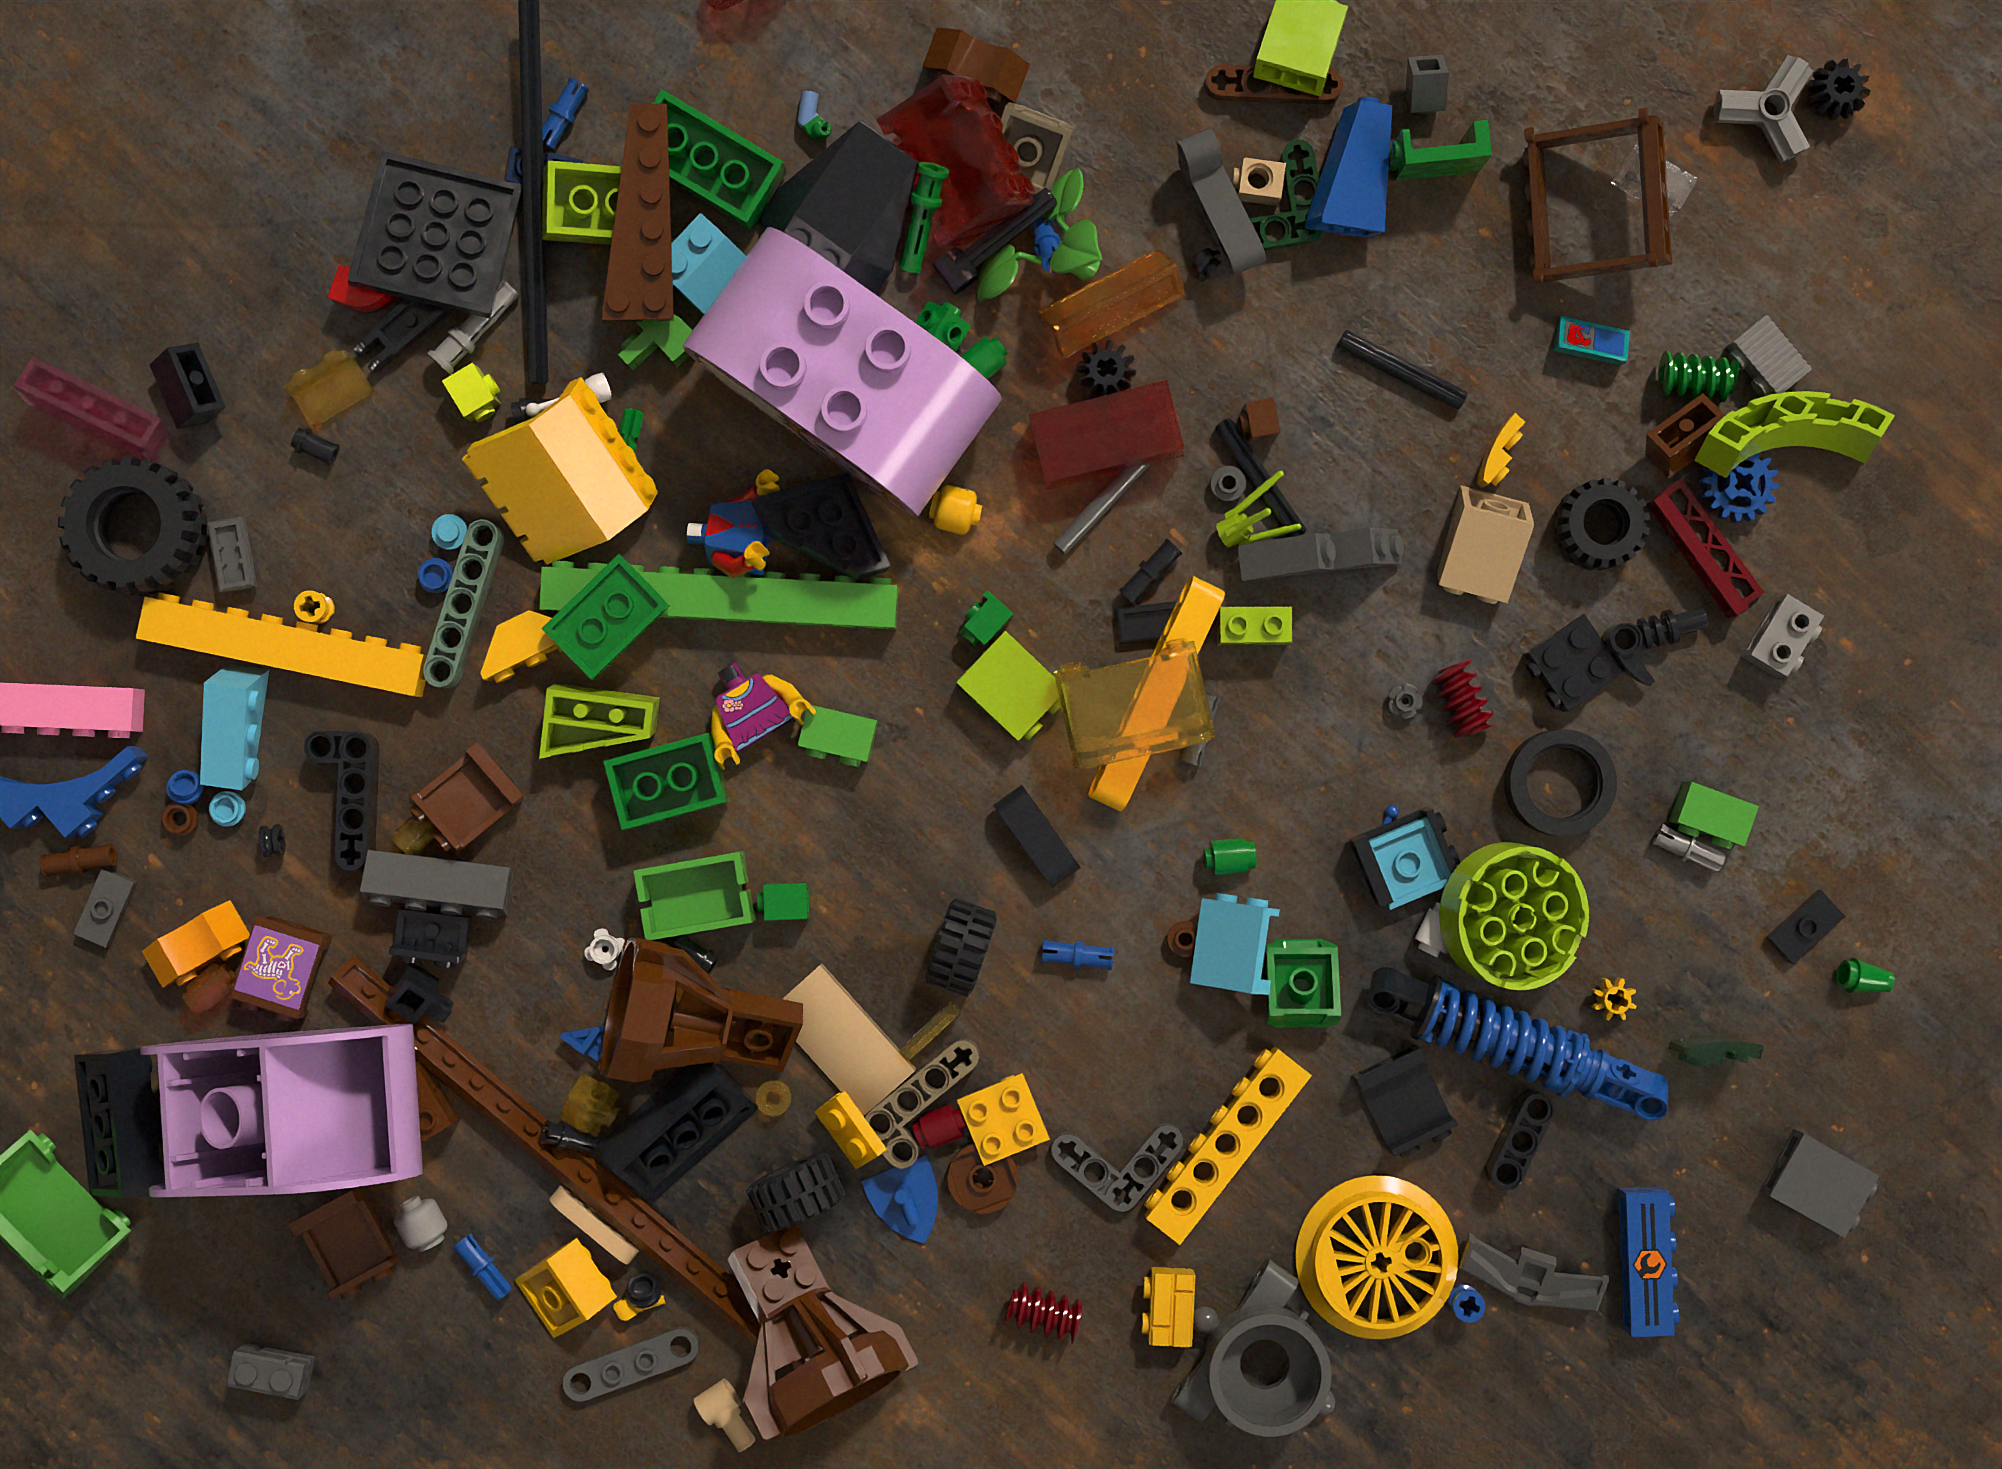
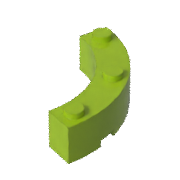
(1794, 420)

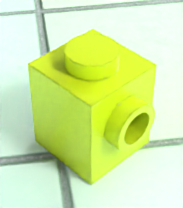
(473, 393)

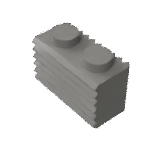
(1768, 358)

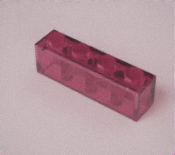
(91, 409)

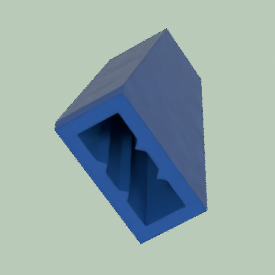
(1355, 174)

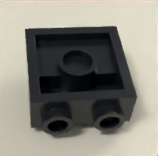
(1572, 664)

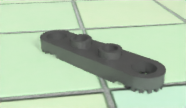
(631, 1364)

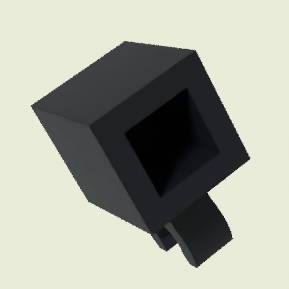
(415, 993)

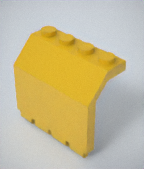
(563, 476)

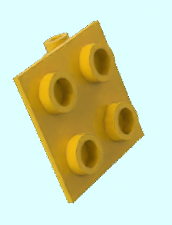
(1003, 1119)

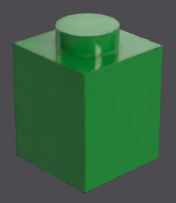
(784, 901)

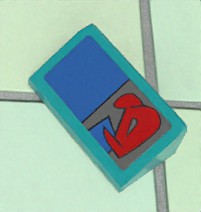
(1592, 341)

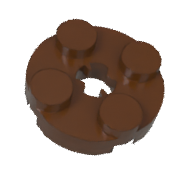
(974, 1195)

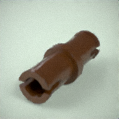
(78, 860)

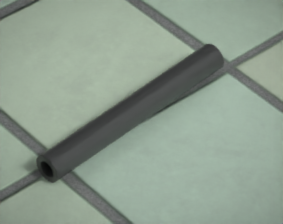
(1097, 508)

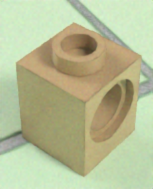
(1271, 171)

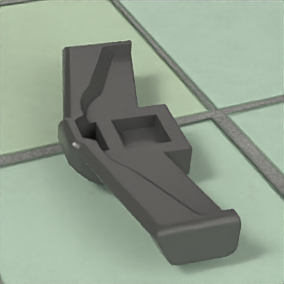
(1532, 1278)

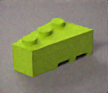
(593, 718)

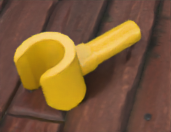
(626, 1311)

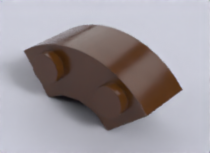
(964, 55)

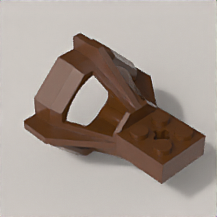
(702, 1023)
(810, 1331)

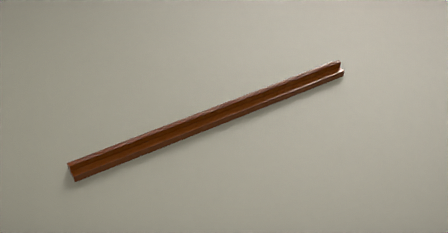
(571, 1167)

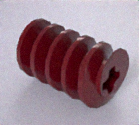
(1463, 699)
(1044, 1312)

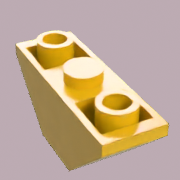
(516, 644)

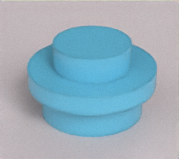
(449, 531)
(227, 808)

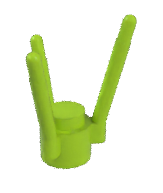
(1237, 527)

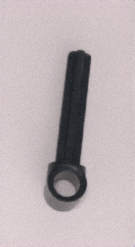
(959, 267)

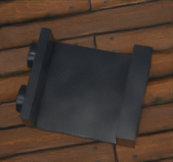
(1369, 864)
(1405, 1101)

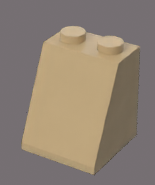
(1485, 545)

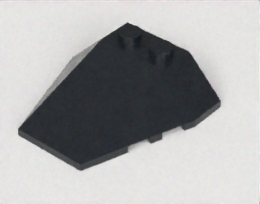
(849, 204)

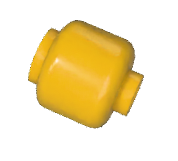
(955, 509)

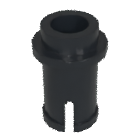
(314, 446)
(702, 957)

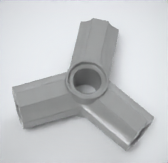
(1748, 108)

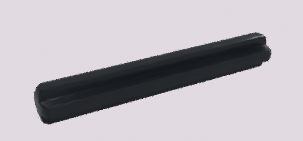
(1402, 369)
(1258, 475)

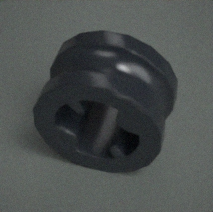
(272, 840)

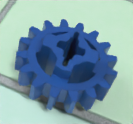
(1748, 494)

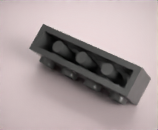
(437, 883)

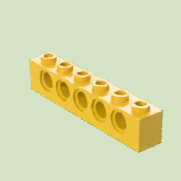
(1179, 1221)

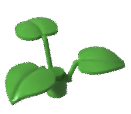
(1075, 254)

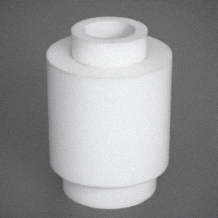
(1430, 933)

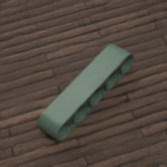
(450, 616)

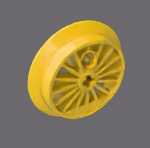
(1321, 1275)

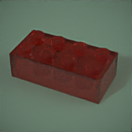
(1106, 435)

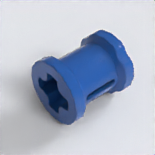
(1469, 1313)

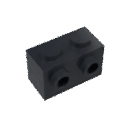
(187, 385)

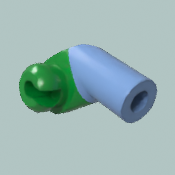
(809, 120)

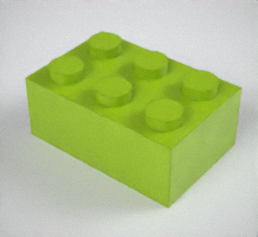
(579, 202)

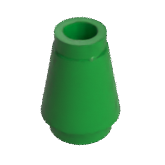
(1863, 977)

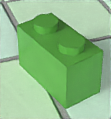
(838, 734)
(1713, 814)

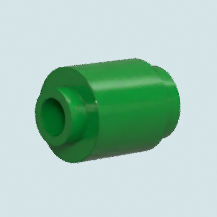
(986, 356)
(1230, 856)

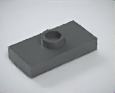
(232, 554)
(105, 907)

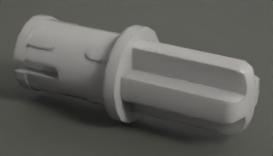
(1689, 848)

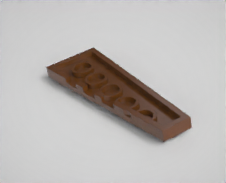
(641, 246)

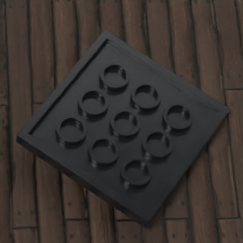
(435, 234)

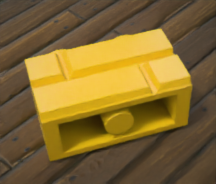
(1170, 1307)

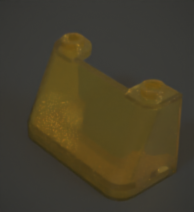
(1135, 706)

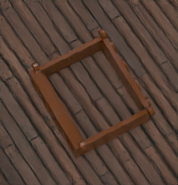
(1653, 190)

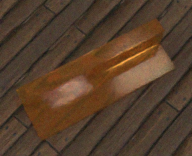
(1113, 302)

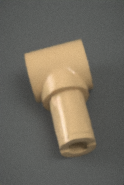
(721, 1406)

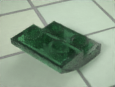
(1704, 1049)

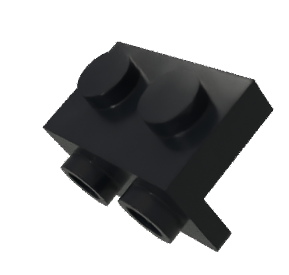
(431, 937)

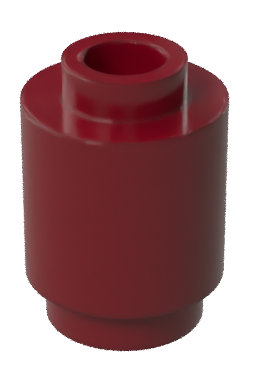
(939, 1127)

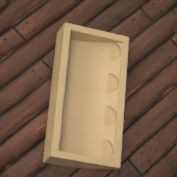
(847, 1041)

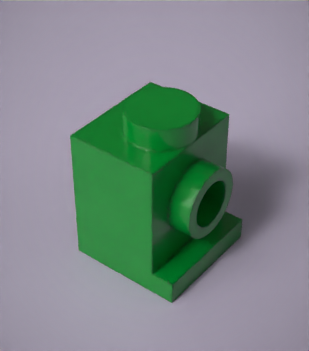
(985, 620)

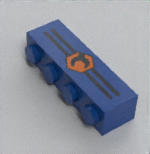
(1647, 1261)

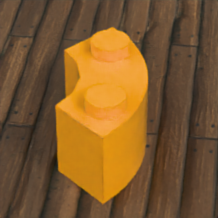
(197, 944)

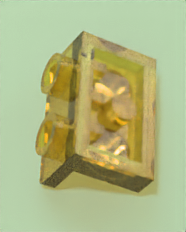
(328, 386)

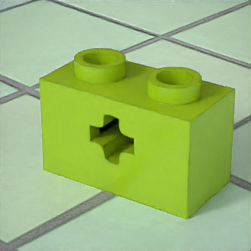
(1254, 626)

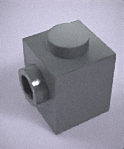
(1426, 84)

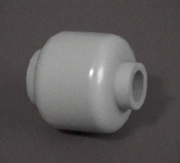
(420, 1223)

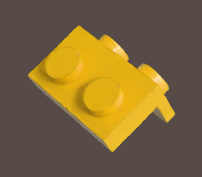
(850, 1130)

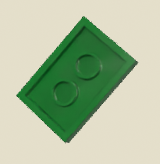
(606, 617)

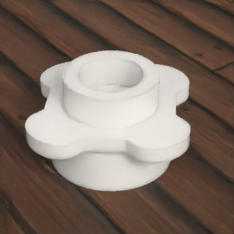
(596, 953)

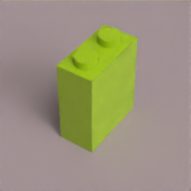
(1300, 43)
(1012, 687)

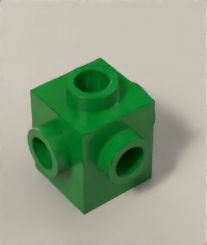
(944, 323)

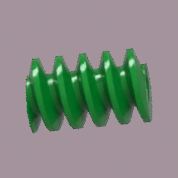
(1697, 375)

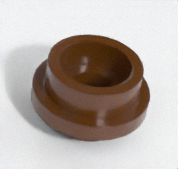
(169, 819)
(1173, 938)

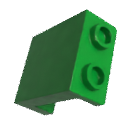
(1441, 160)

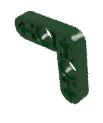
(1297, 209)

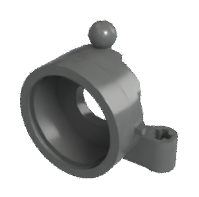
(1218, 1377)

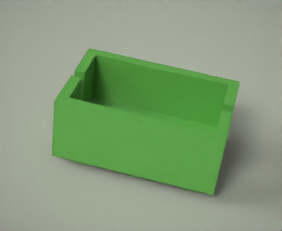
(694, 895)

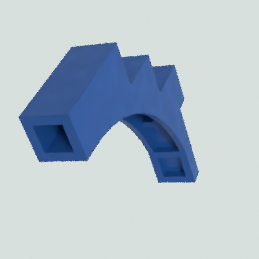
(68, 803)

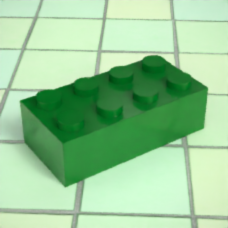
(719, 164)

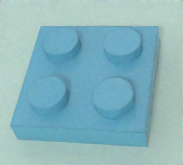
(1410, 861)

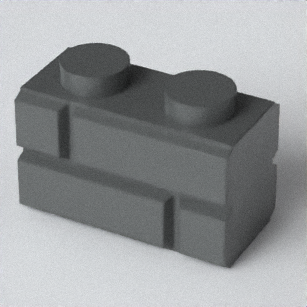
(270, 1371)

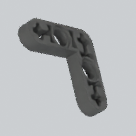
(1112, 1176)

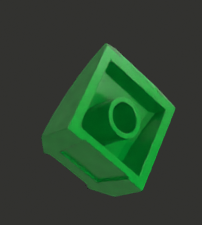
(1303, 983)

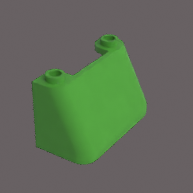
(52, 1218)

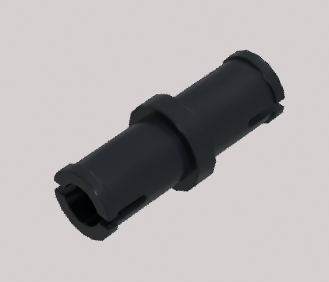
(1150, 571)

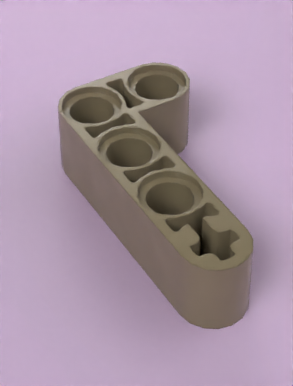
(926, 1095)

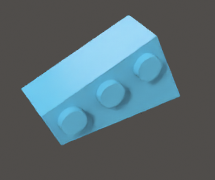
(232, 726)

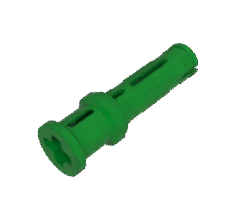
(925, 201)

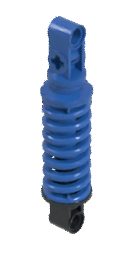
(1550, 1052)

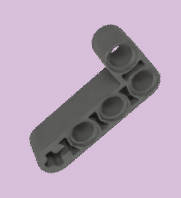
(1218, 202)

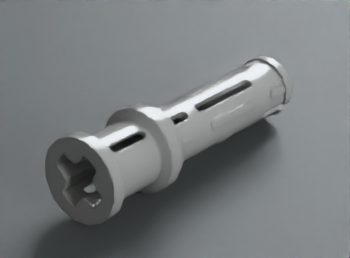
(462, 339)

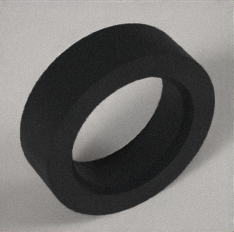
(1603, 782)

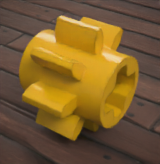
(1609, 1007)

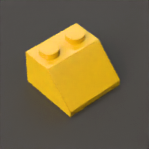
(566, 1288)

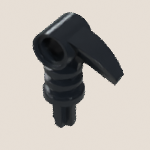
(1645, 633)

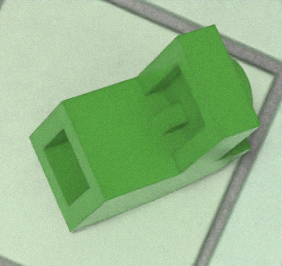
(665, 334)

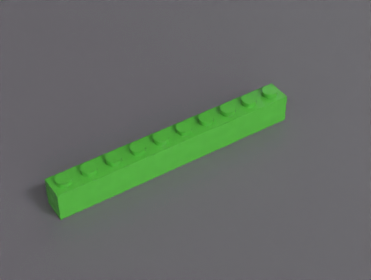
(743, 597)

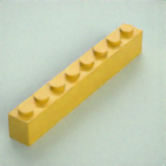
(282, 646)

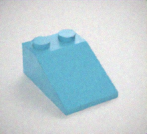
(703, 262)

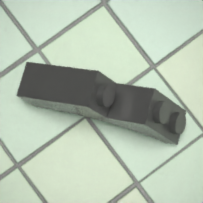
(1320, 553)

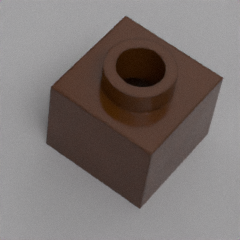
(1259, 420)

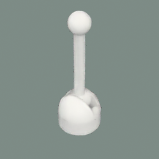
(596, 382)

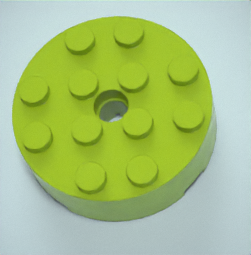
(1513, 915)

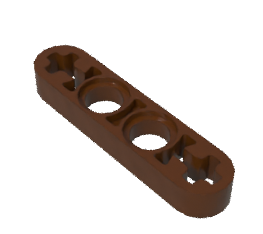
(1272, 92)

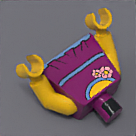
(752, 711)

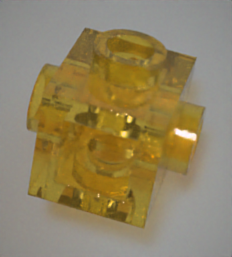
(590, 1105)

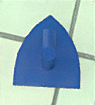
(905, 1198)

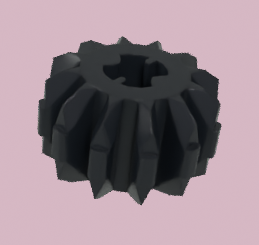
(1852, 92)
(1102, 358)

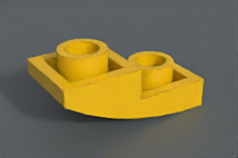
(1495, 459)

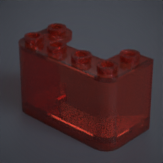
(957, 129)

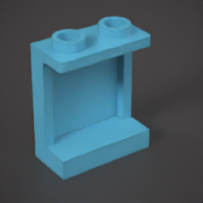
(1232, 944)

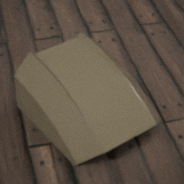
(1038, 141)

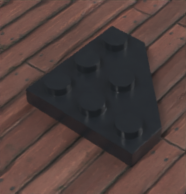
(825, 524)

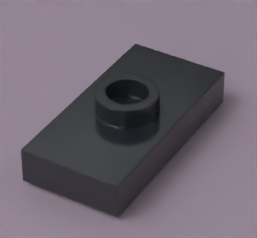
(1805, 926)

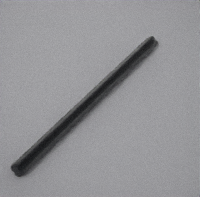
(533, 191)

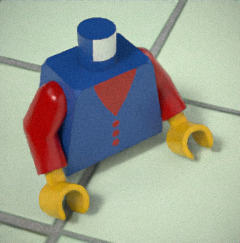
(734, 533)

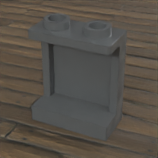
(1820, 1183)

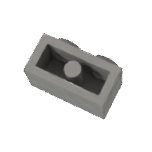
(1783, 637)

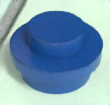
(435, 575)
(184, 787)

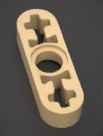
(593, 1224)

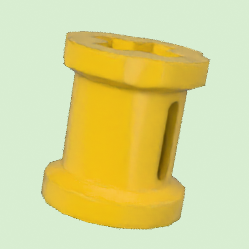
(306, 600)

